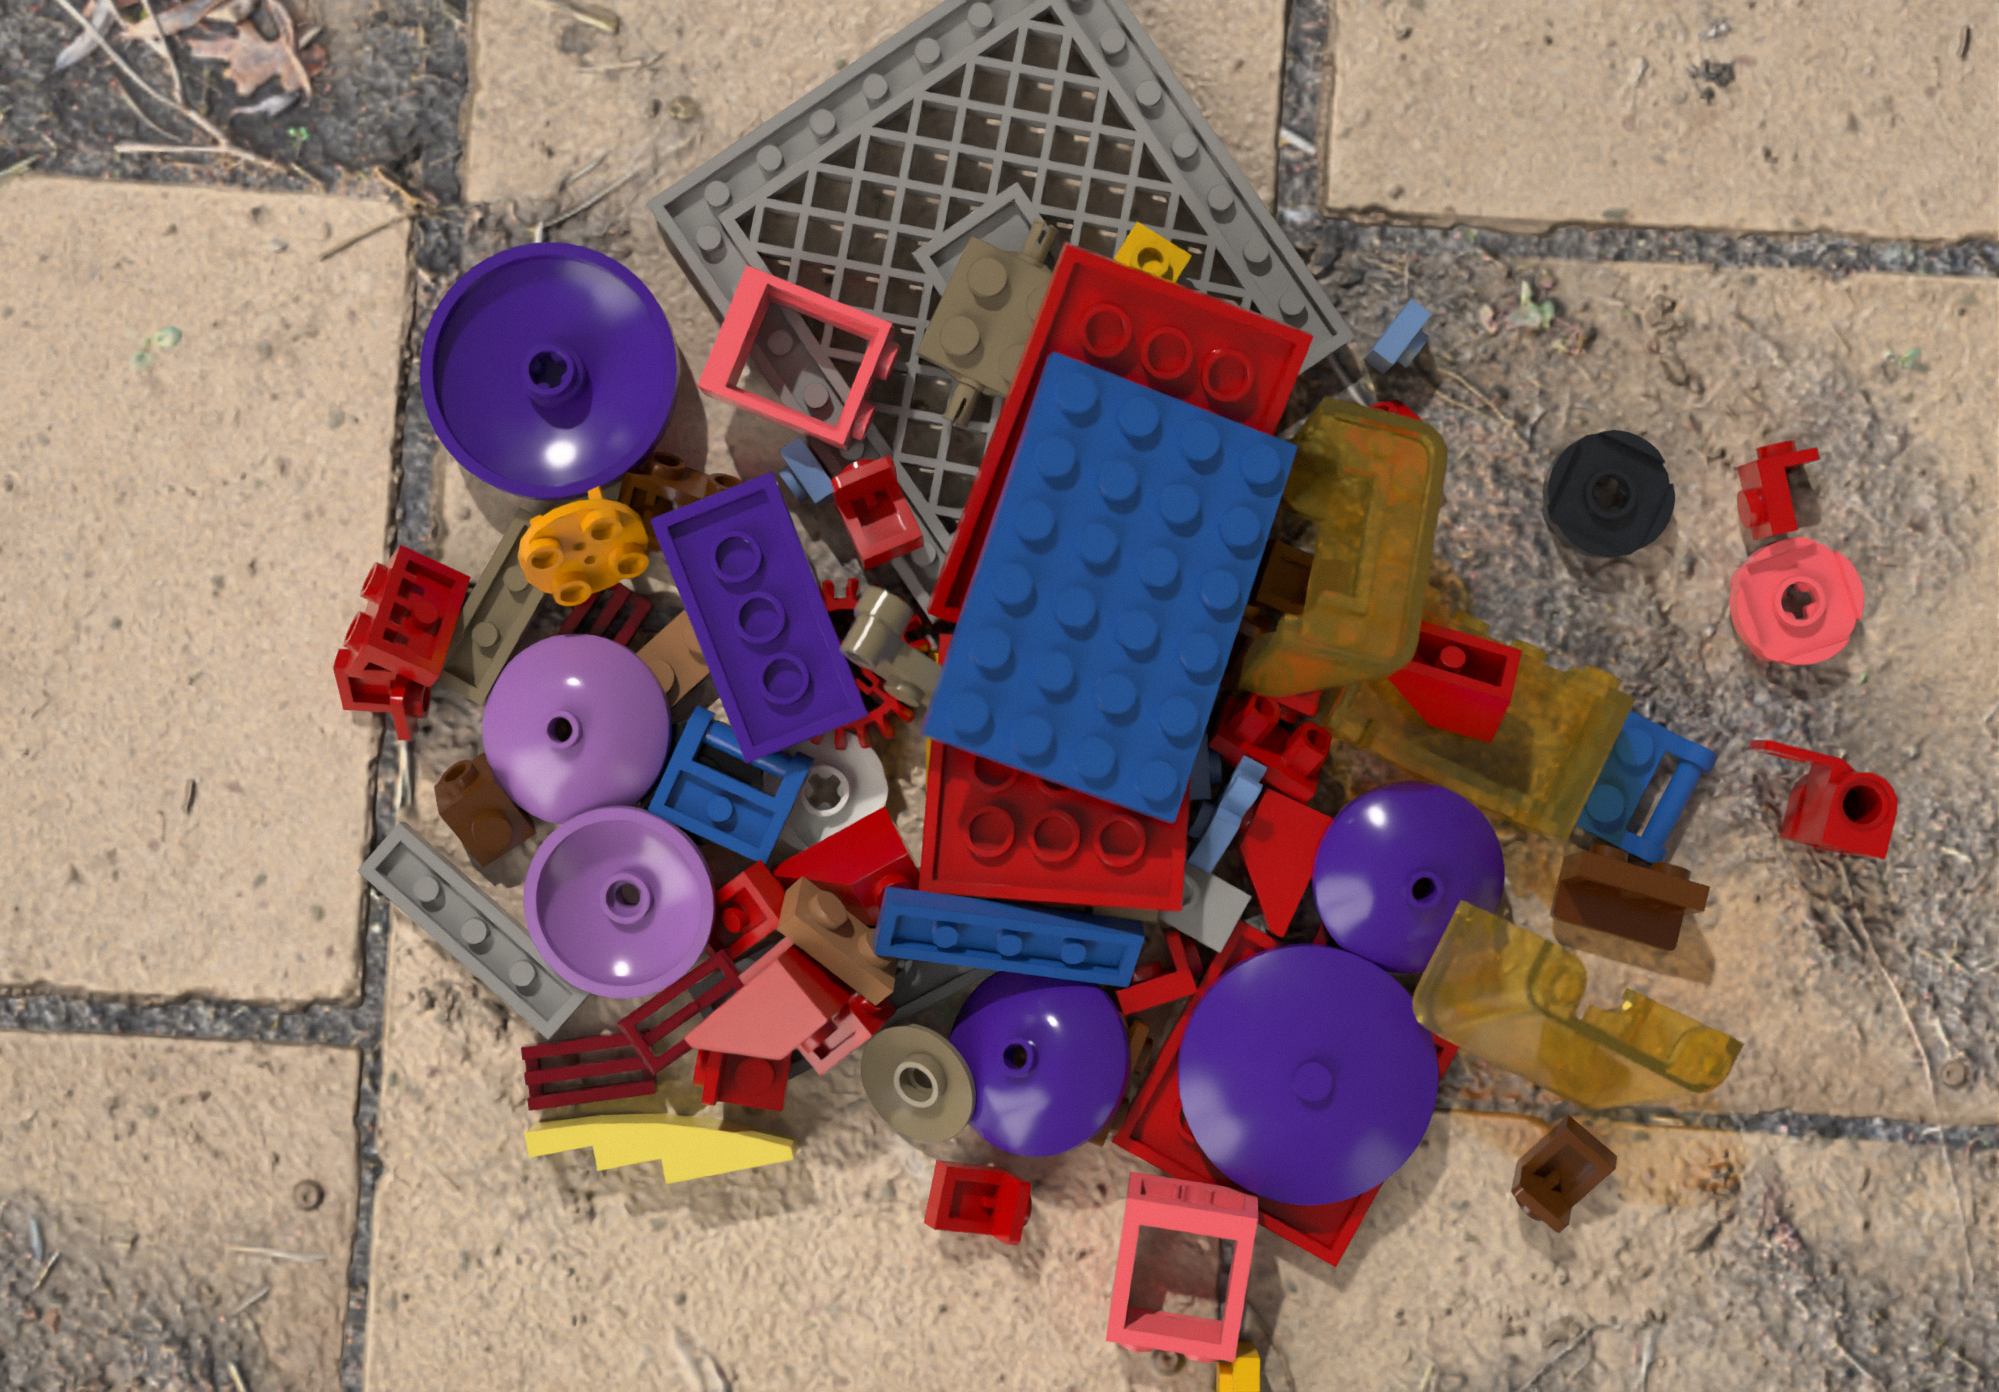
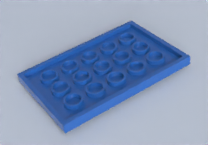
(1109, 589)

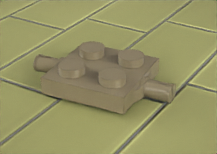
(987, 318)

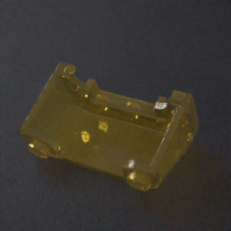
(1377, 501)
(1516, 1005)

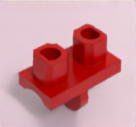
(1252, 731)

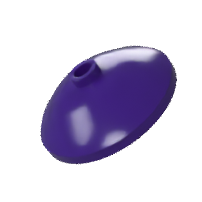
(1379, 852)
(1072, 1067)

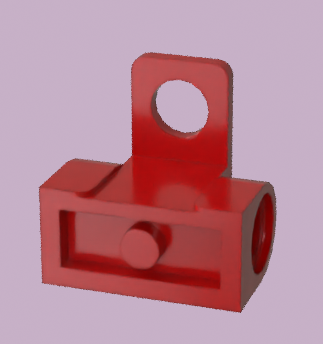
(1835, 804)

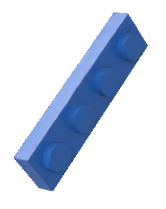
(1007, 937)

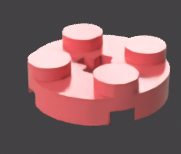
(1827, 620)

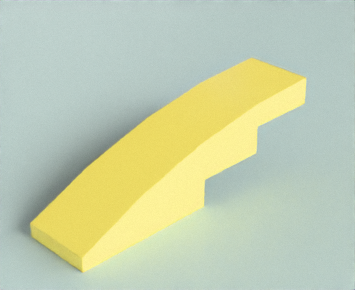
(685, 1144)

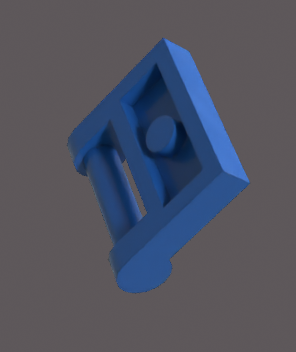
(1626, 779)
(721, 805)

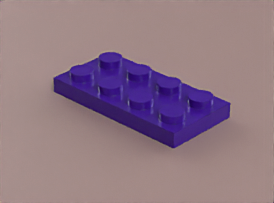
(759, 617)

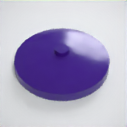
(549, 371)
(1307, 1074)

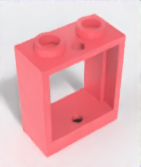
(740, 331)
(1190, 1209)

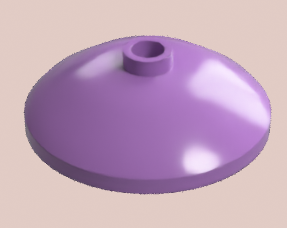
(615, 717)
(588, 925)

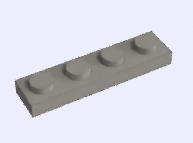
(471, 928)

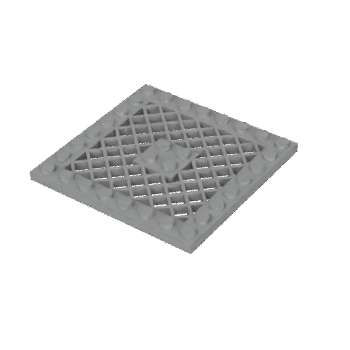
(903, 73)

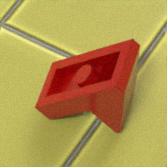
(746, 910)

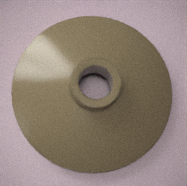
(918, 1082)

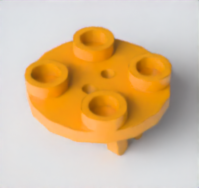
(583, 548)

